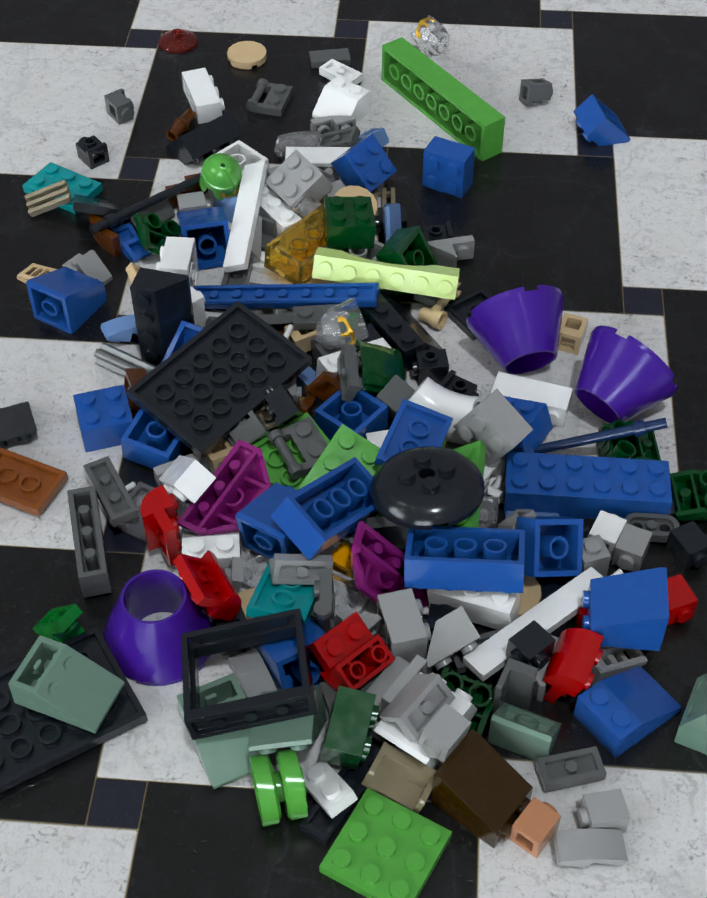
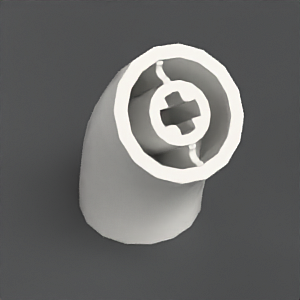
(446, 402)

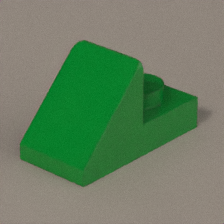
(60, 623)

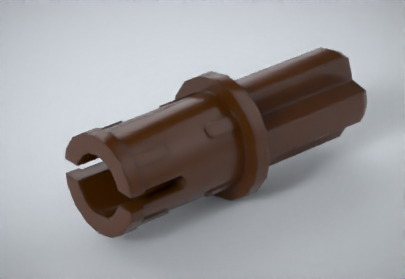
(181, 125)

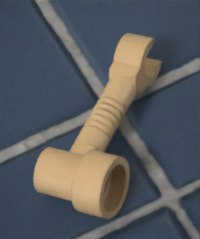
(436, 316)

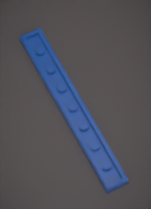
(288, 295)

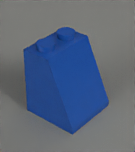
(210, 232)
(65, 298)
(259, 530)
(628, 609)
(283, 660)

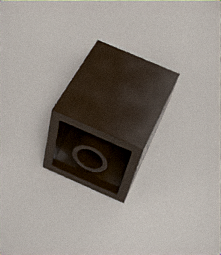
(480, 790)

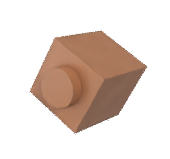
(535, 827)

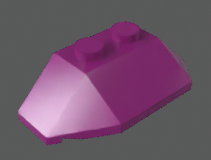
(237, 483)
(378, 565)

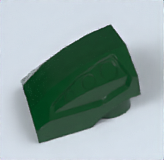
(153, 231)
(377, 365)
(628, 447)
(689, 494)
(482, 696)

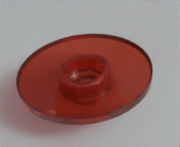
(177, 41)

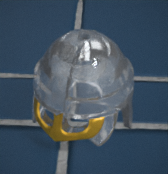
(433, 40)
(341, 325)

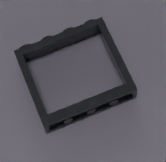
(253, 710)

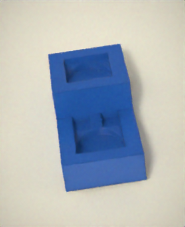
(130, 243)

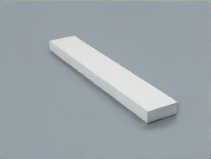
(245, 217)
(549, 613)

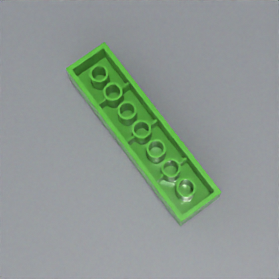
(442, 98)

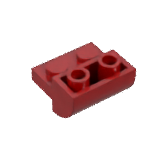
(161, 523)
(209, 585)
(350, 653)
(572, 663)

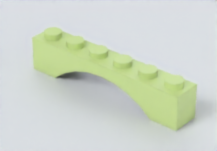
(421, 280)

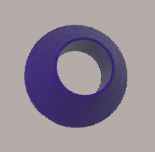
(520, 327)
(621, 376)
(152, 649)

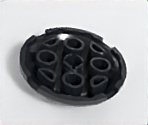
(427, 487)

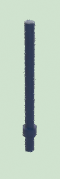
(638, 428)

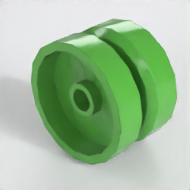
(283, 786)

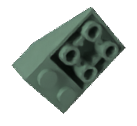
(64, 685)
(693, 726)
(290, 733)
(227, 754)

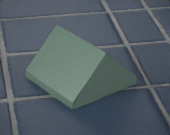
(523, 731)

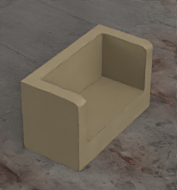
(400, 778)

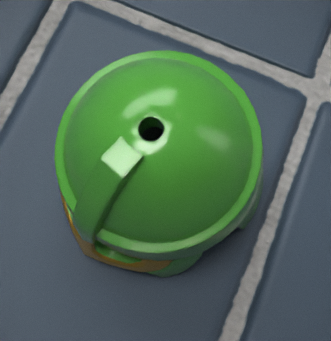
(221, 179)

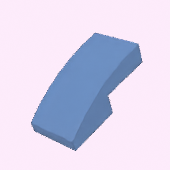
(119, 329)

